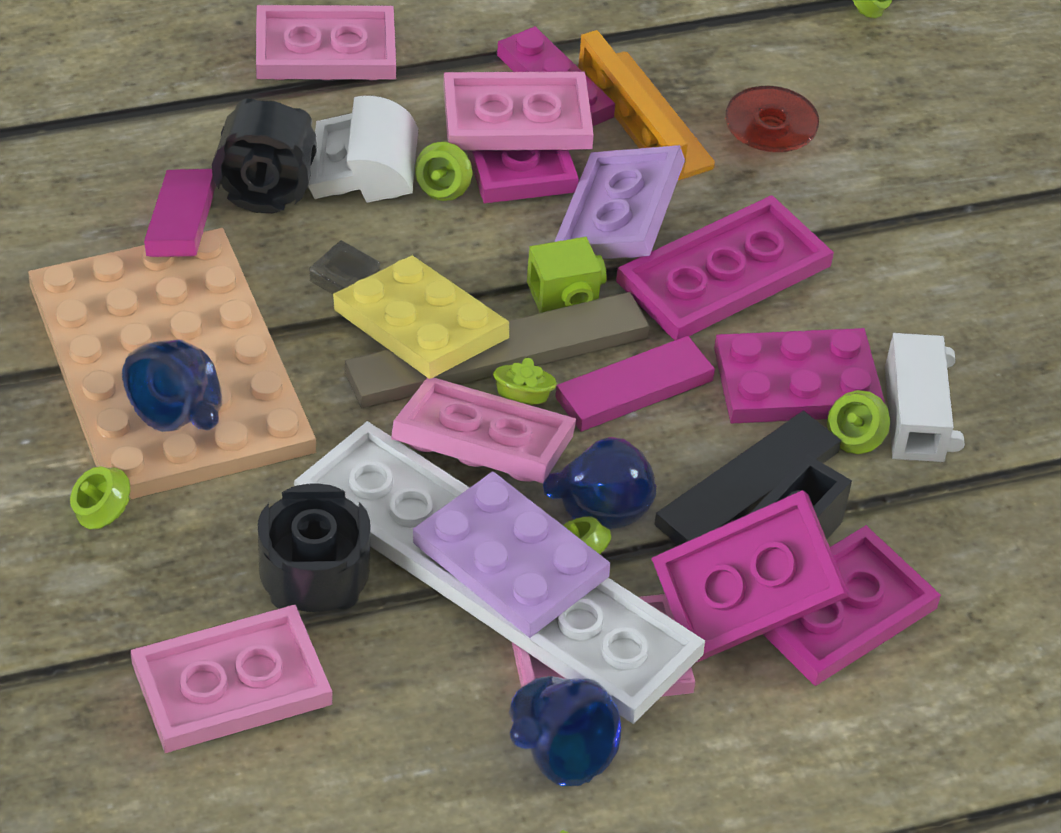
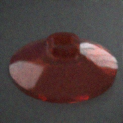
(772, 118)

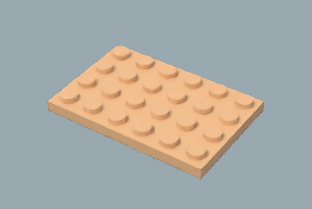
(122, 300)

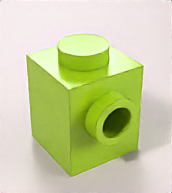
(564, 273)

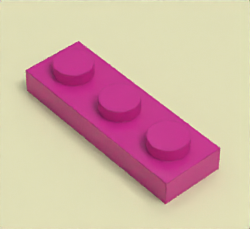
(536, 53)

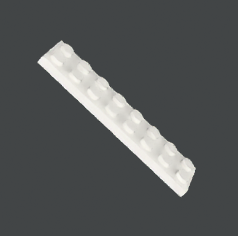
(600, 637)

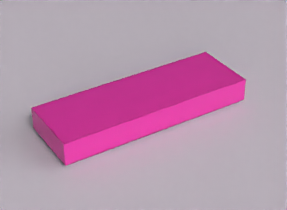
(180, 213)
(634, 383)

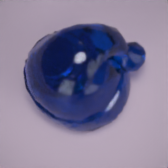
(172, 385)
(605, 483)
(568, 727)

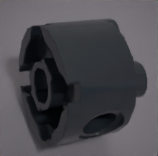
(265, 155)

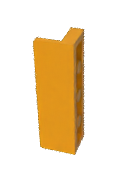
(639, 104)

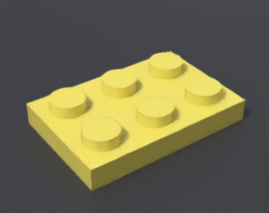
(421, 316)

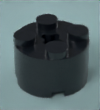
(314, 549)

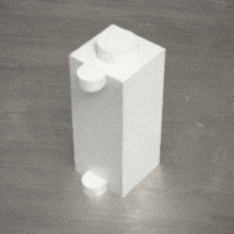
(920, 398)

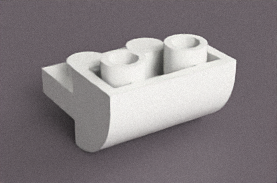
(366, 151)

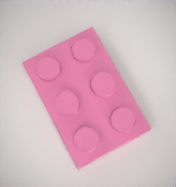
(325, 42)
(517, 110)
(484, 430)
(230, 678)

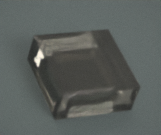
(342, 267)

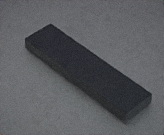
(746, 479)

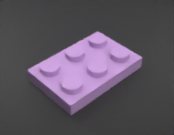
(623, 200)
(511, 553)

